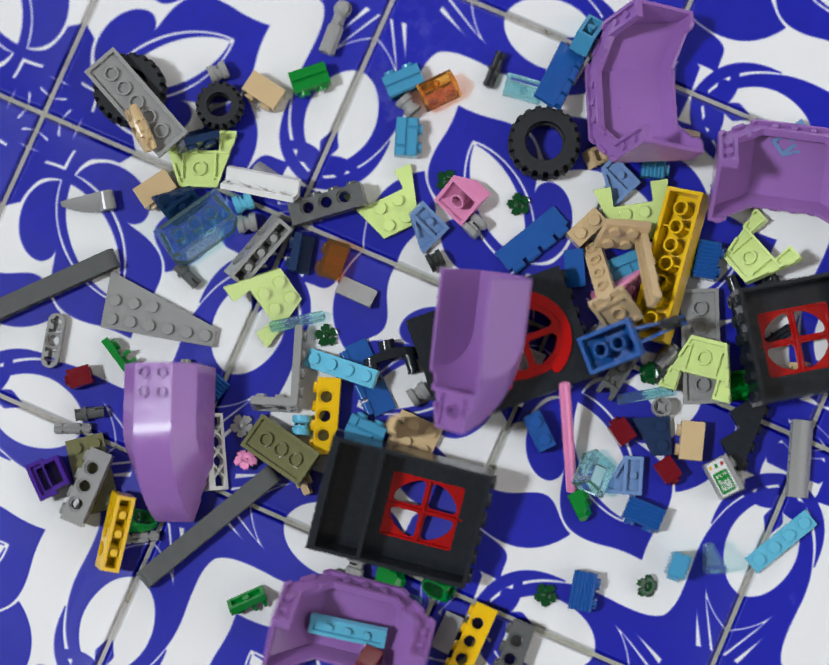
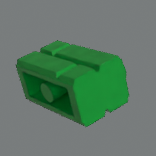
(310, 79)

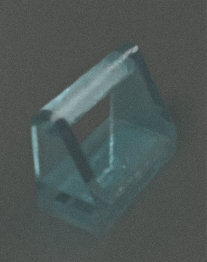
(521, 88)
(585, 470)
(712, 560)

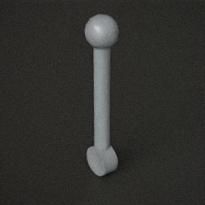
(590, 56)

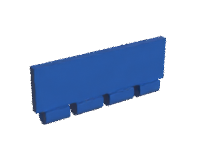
(559, 76)
(536, 235)
(378, 399)

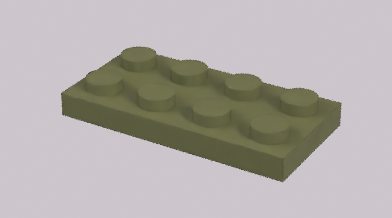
(76, 450)
(281, 450)

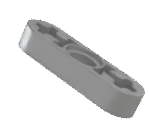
(61, 327)

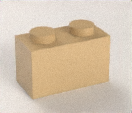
(263, 91)
(155, 185)
(586, 228)
(690, 440)

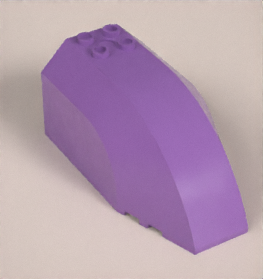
(476, 343)
(170, 434)

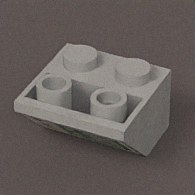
(723, 476)

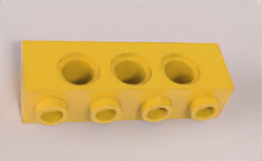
(323, 385)
(115, 531)
(487, 615)

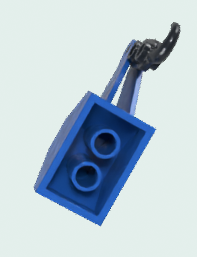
(620, 342)

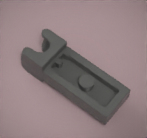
(615, 378)

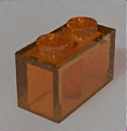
(438, 90)
(333, 260)

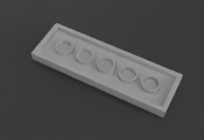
(125, 87)
(703, 320)

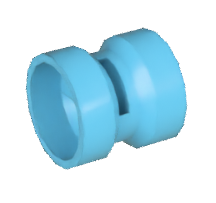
(243, 202)
(301, 429)

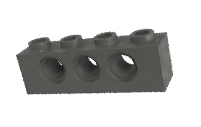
(357, 201)
(515, 628)

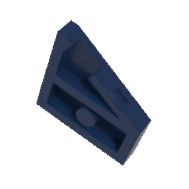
(175, 201)
(655, 434)

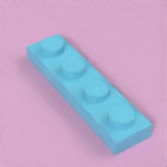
(341, 368)
(780, 541)
(347, 630)

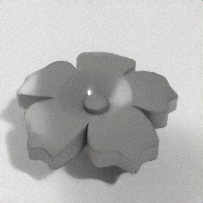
(241, 425)

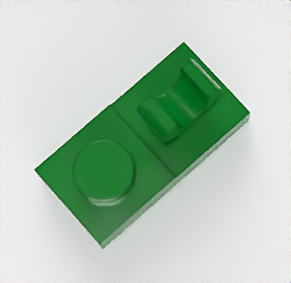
(112, 346)
(247, 599)

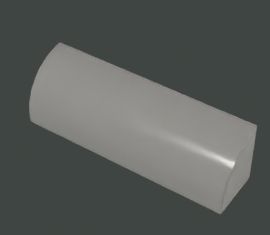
(799, 459)

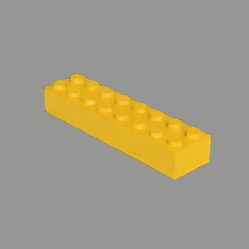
(674, 253)

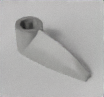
(94, 202)

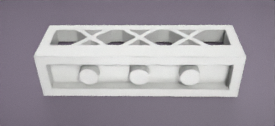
(261, 184)
(220, 451)

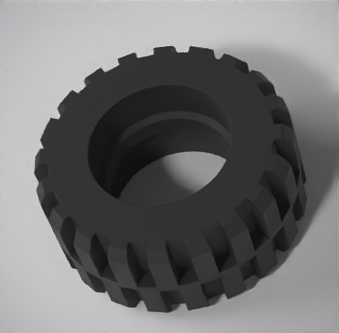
(144, 68)
(544, 118)

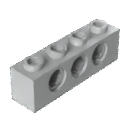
(258, 249)
(96, 480)

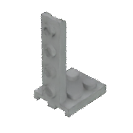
(280, 402)

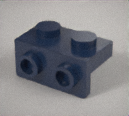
(197, 140)
(301, 253)

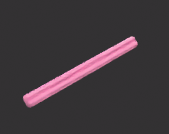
(567, 435)

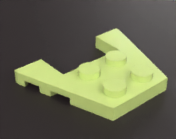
(203, 167)
(642, 211)
(392, 212)
(751, 258)
(272, 293)
(704, 359)

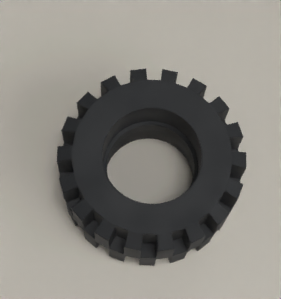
(215, 91)

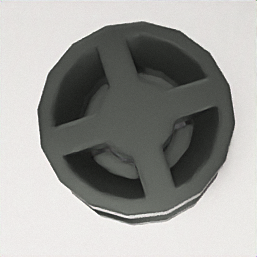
(435, 260)

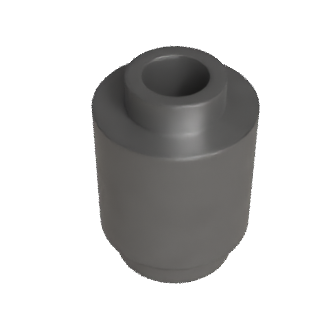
(666, 356)

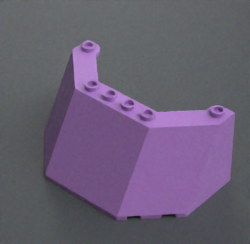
(637, 72)
(755, 175)
(351, 599)

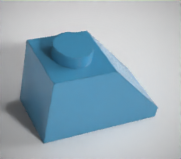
(586, 35)

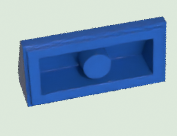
(575, 268)

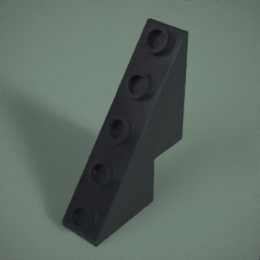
(740, 442)

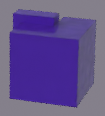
(49, 476)

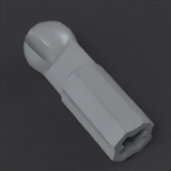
(334, 30)

